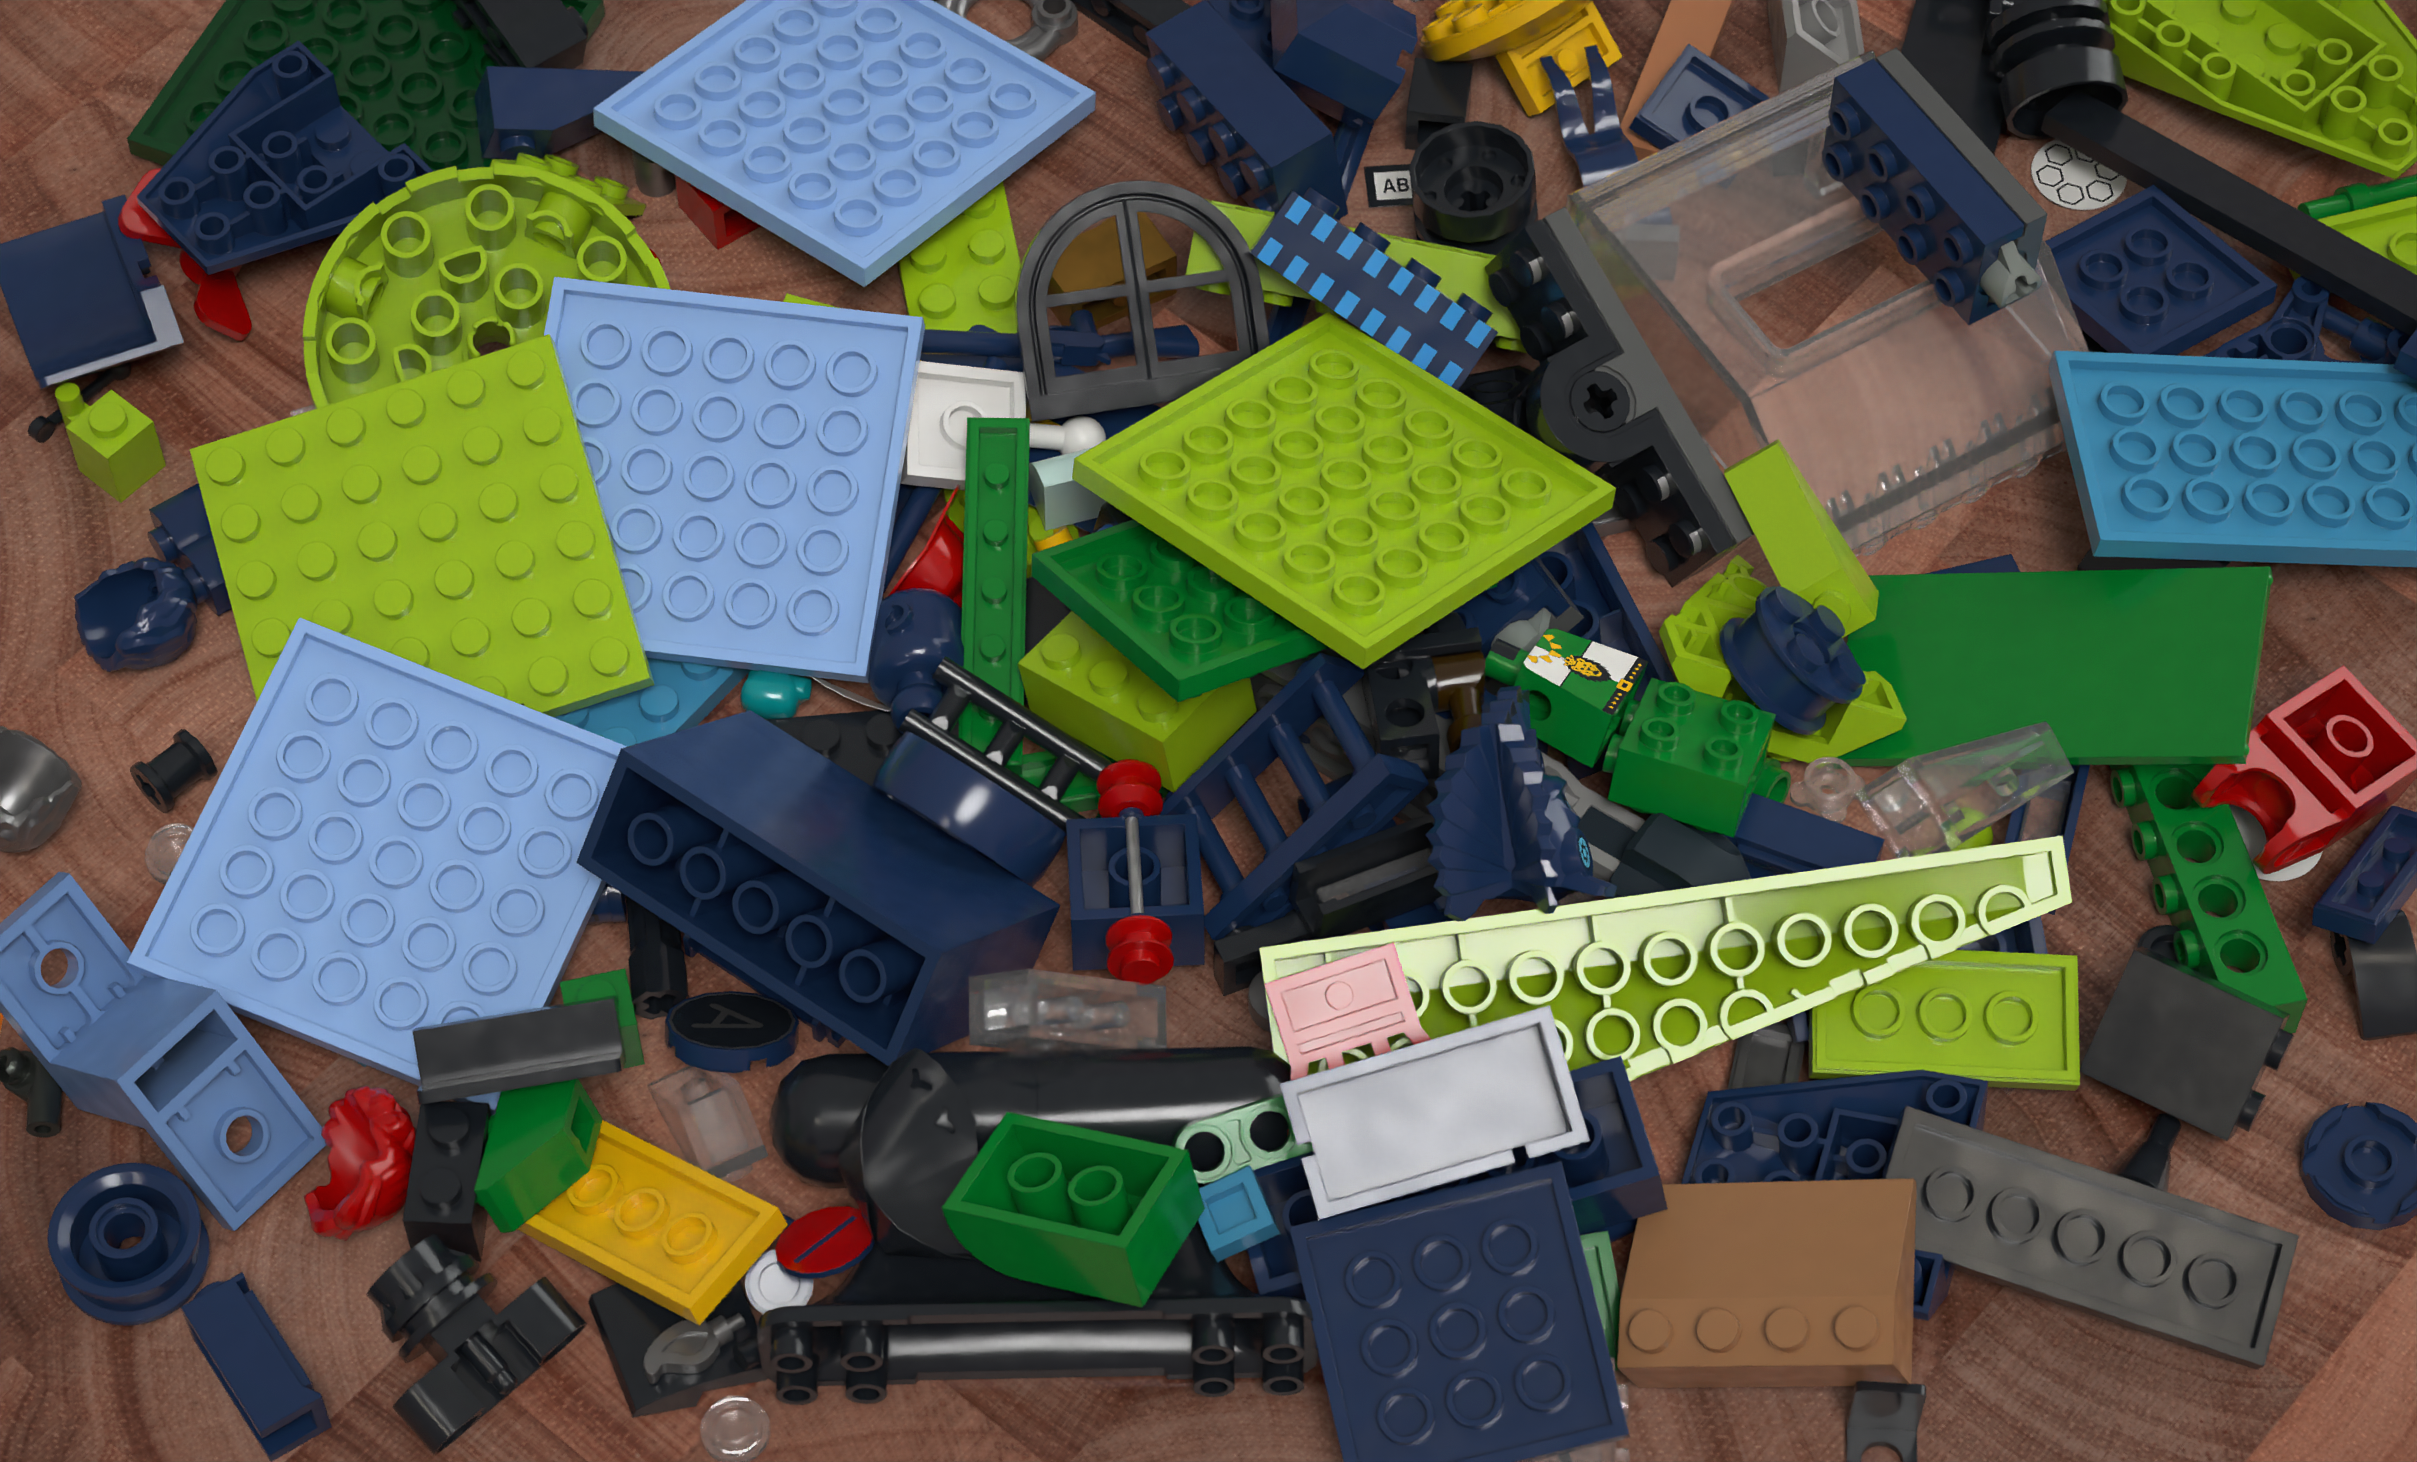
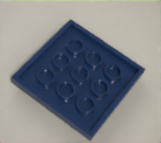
(1461, 1325)

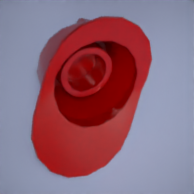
(941, 560)

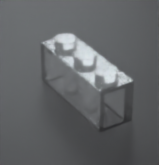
(1064, 1012)

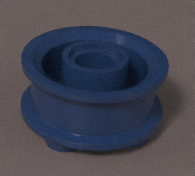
(1792, 659)
(138, 1281)

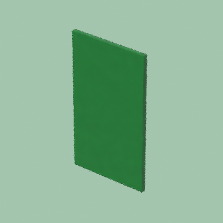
(2108, 658)

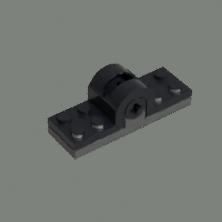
(1609, 401)

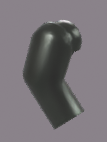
(31, 1082)

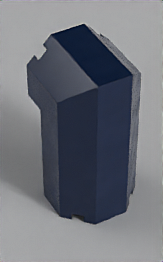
(1342, 53)

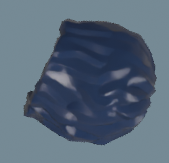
(137, 615)

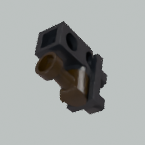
(1420, 679)

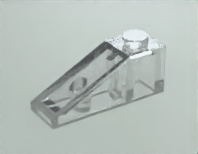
(1959, 791)

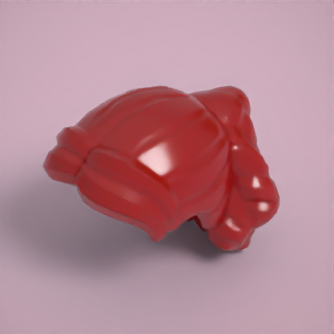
(367, 1164)

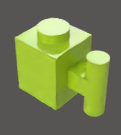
(110, 441)

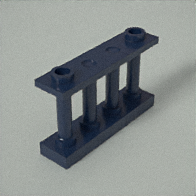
(1358, 809)

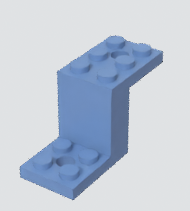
(151, 1053)

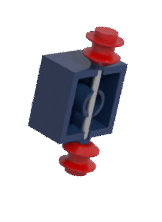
(1134, 880)

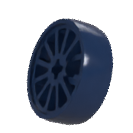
(969, 807)

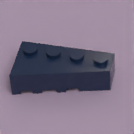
(1609, 612)

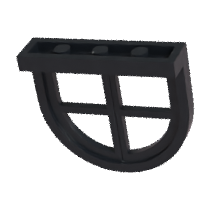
(1147, 380)

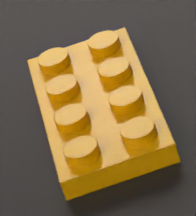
(658, 1225)

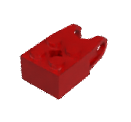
(2316, 769)

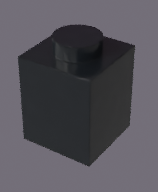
(1437, 98)

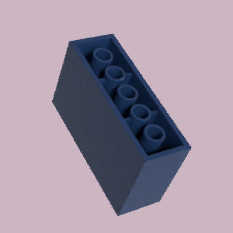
(812, 882)

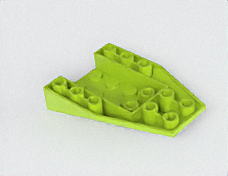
(2297, 68)

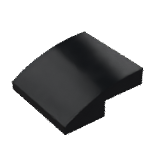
(632, 1324)

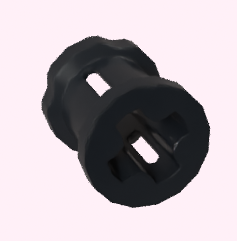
(173, 770)

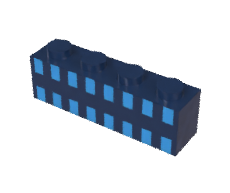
(1374, 290)

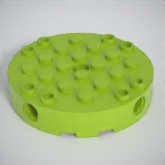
(456, 268)

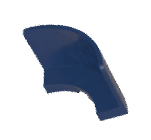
(84, 298)

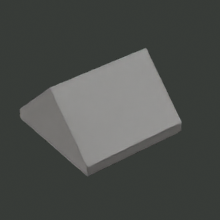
(1812, 37)

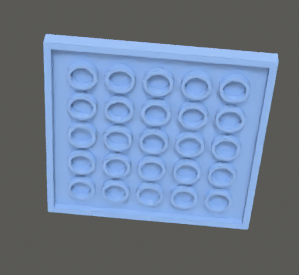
(845, 120)
(743, 466)
(383, 856)

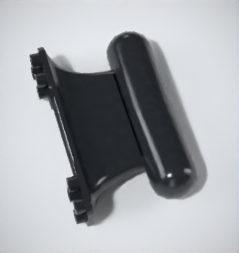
(964, 1320)

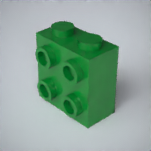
(1689, 756)

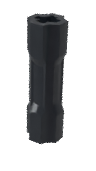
(655, 963)

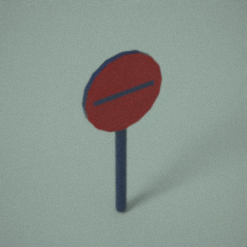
(823, 1242)

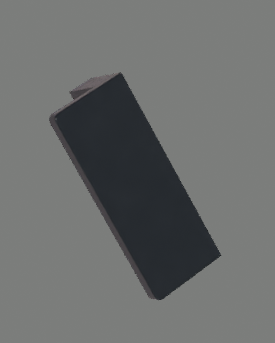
(519, 1049)

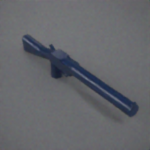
(1070, 344)

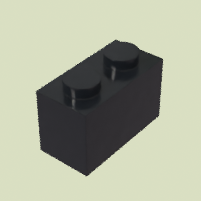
(444, 1176)

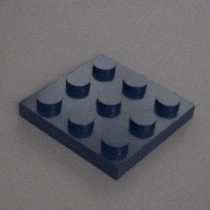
(2155, 277)

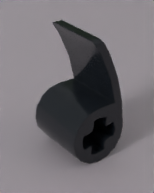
(2382, 979)

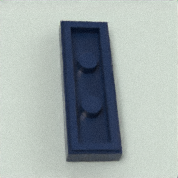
(2373, 881)

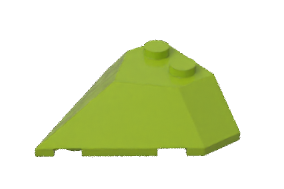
(1698, 662)

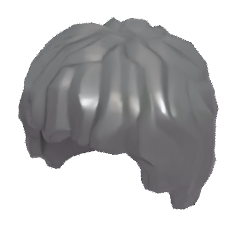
(34, 791)

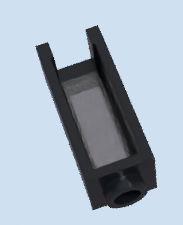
(1365, 880)

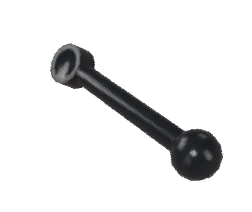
(43, 428)

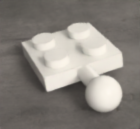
(939, 421)

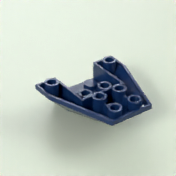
(273, 168)
(1829, 1134)

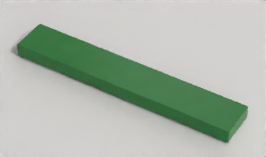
(995, 567)

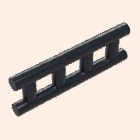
(1016, 724)

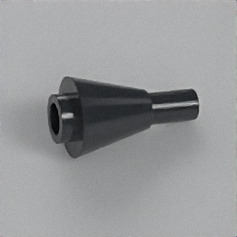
(2152, 1159)

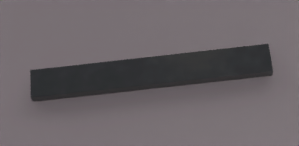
(2237, 208)

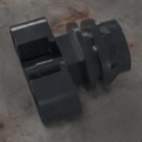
(480, 1354)

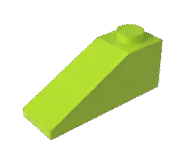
(1801, 537)

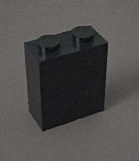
(2187, 1044)

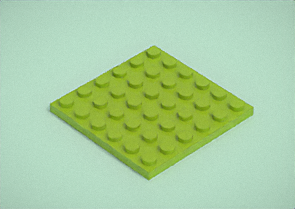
(1344, 487)
(436, 528)

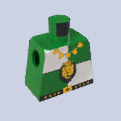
(1573, 689)

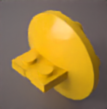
(1518, 36)

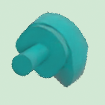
(774, 693)

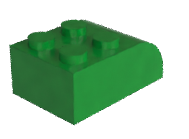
(1076, 1208)

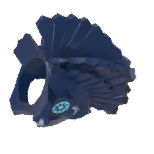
(1505, 821)

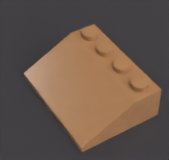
(1772, 1286)

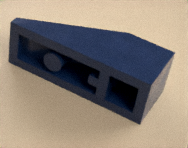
(540, 108)

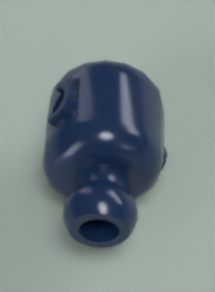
(908, 645)

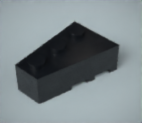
(527, 32)

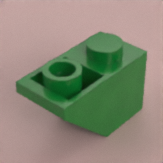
(535, 1150)

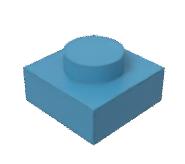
(1235, 1214)

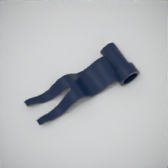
(1608, 147)

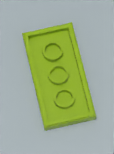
(1960, 1016)

